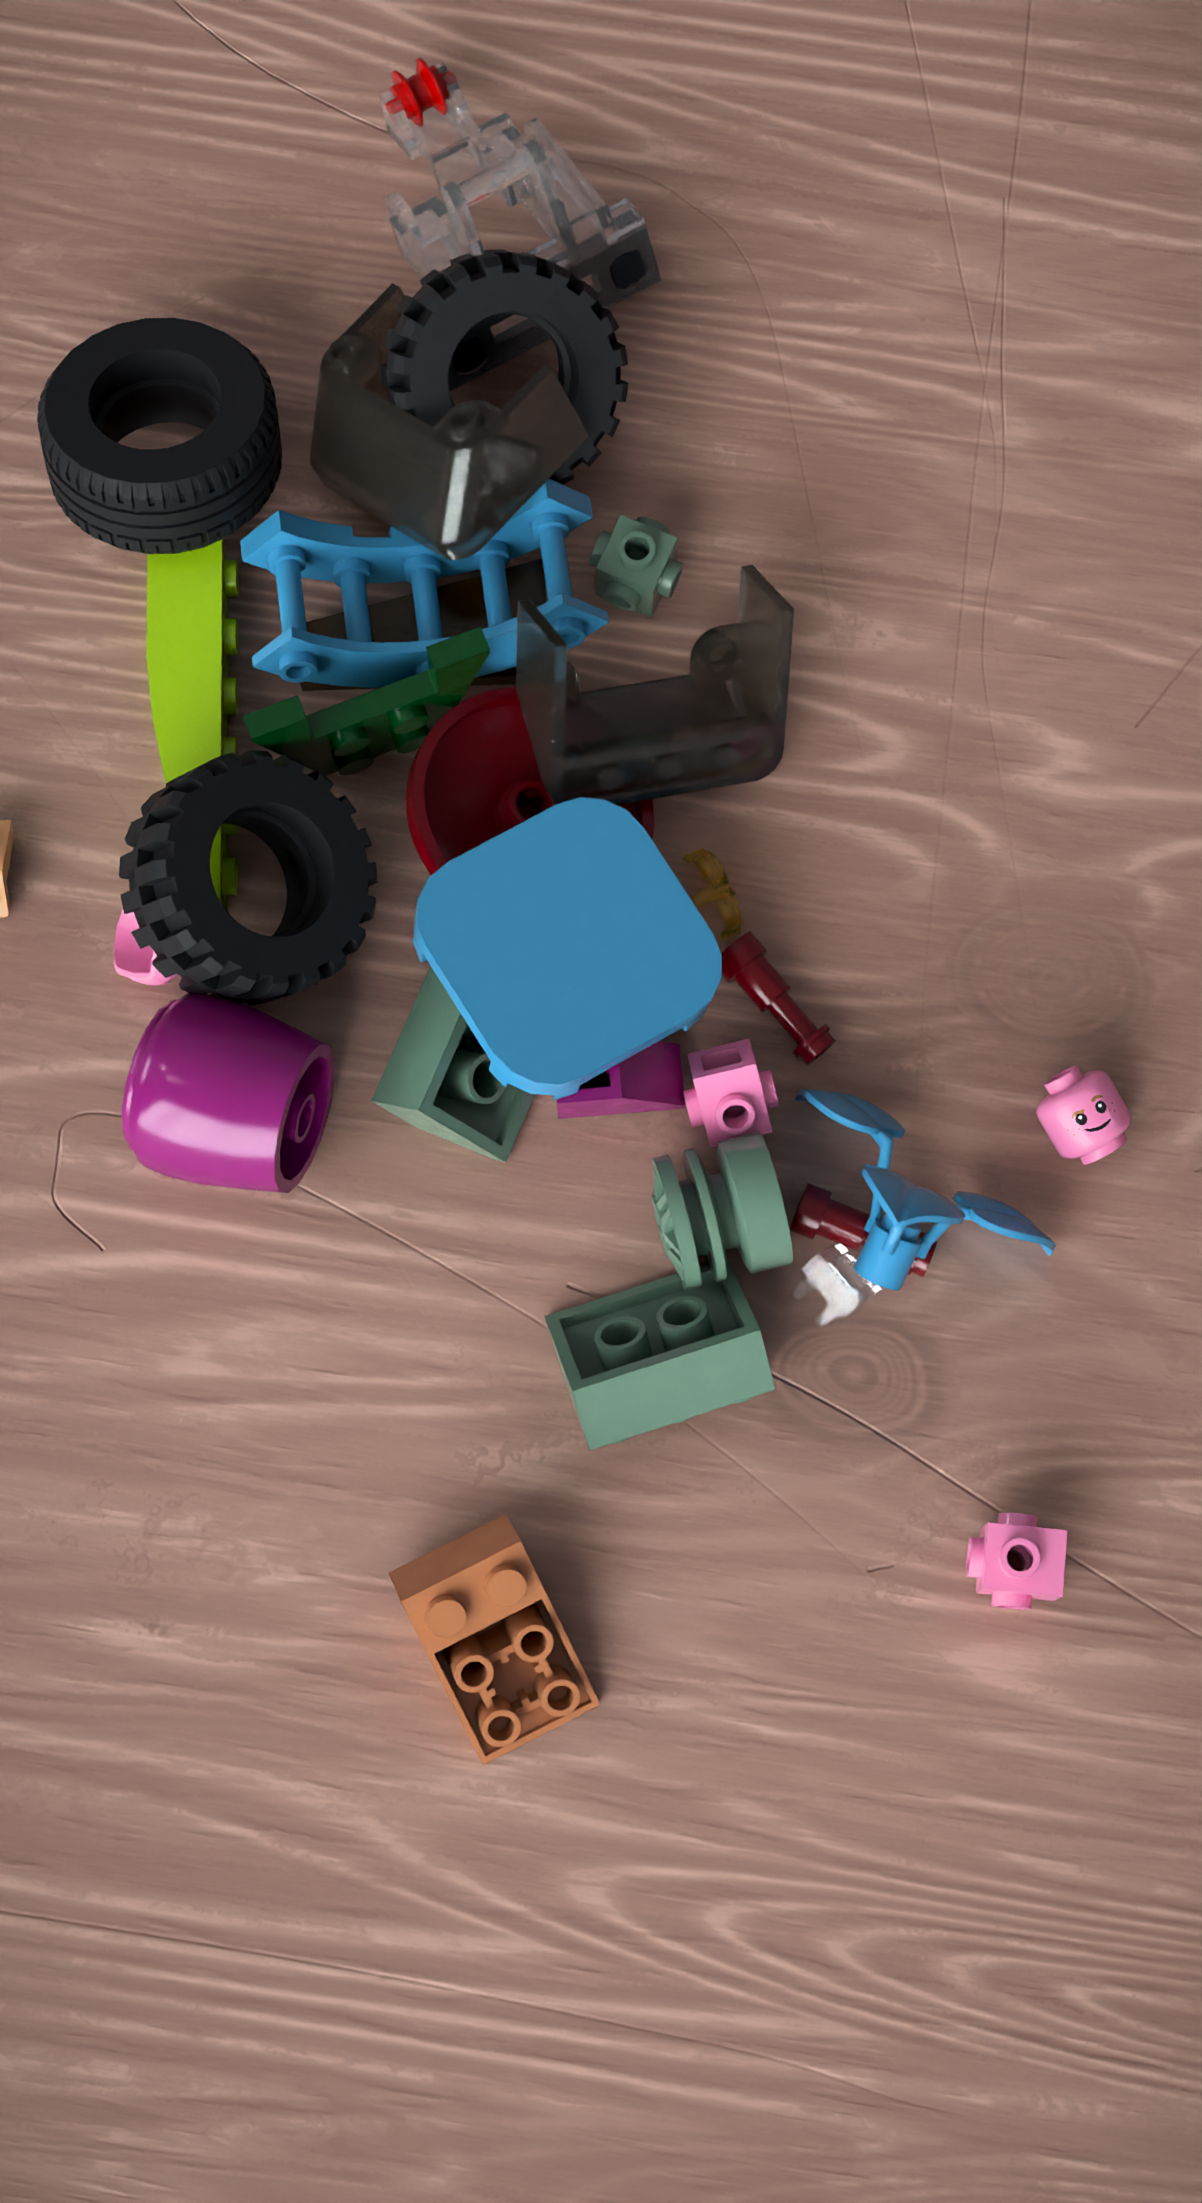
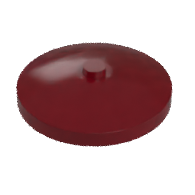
(478, 779)

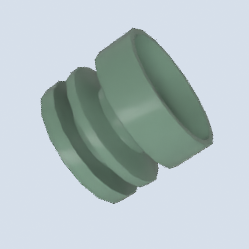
(722, 1210)

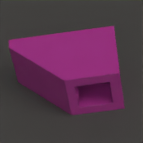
(638, 1084)

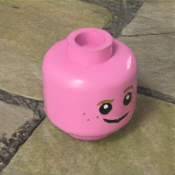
(1083, 1114)

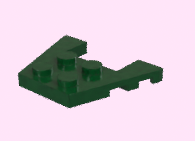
(377, 722)

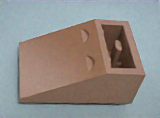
(494, 1639)

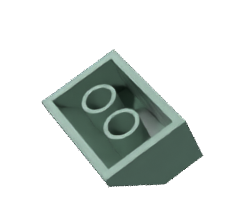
(443, 1080)
(659, 1355)

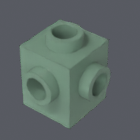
(636, 564)

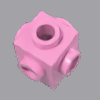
(729, 1092)
(1041, 1557)

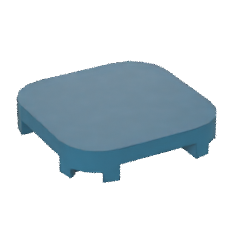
(567, 945)

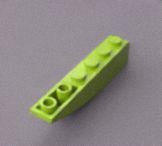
(189, 672)

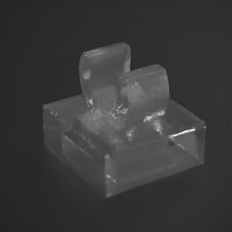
(838, 1282)

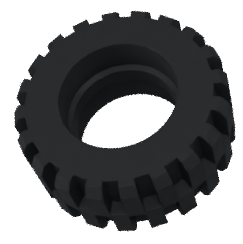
(514, 285)
(317, 852)

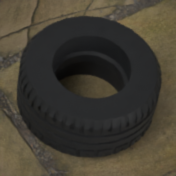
(150, 376)

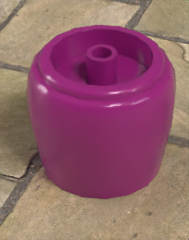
(227, 1096)

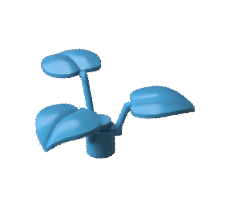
(895, 1240)

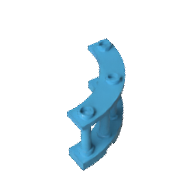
(329, 552)

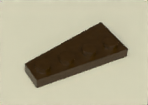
(460, 611)

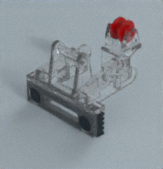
(474, 162)

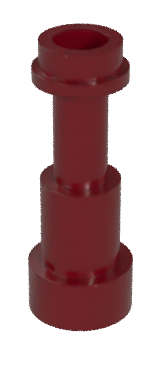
(747, 966)
(839, 1223)

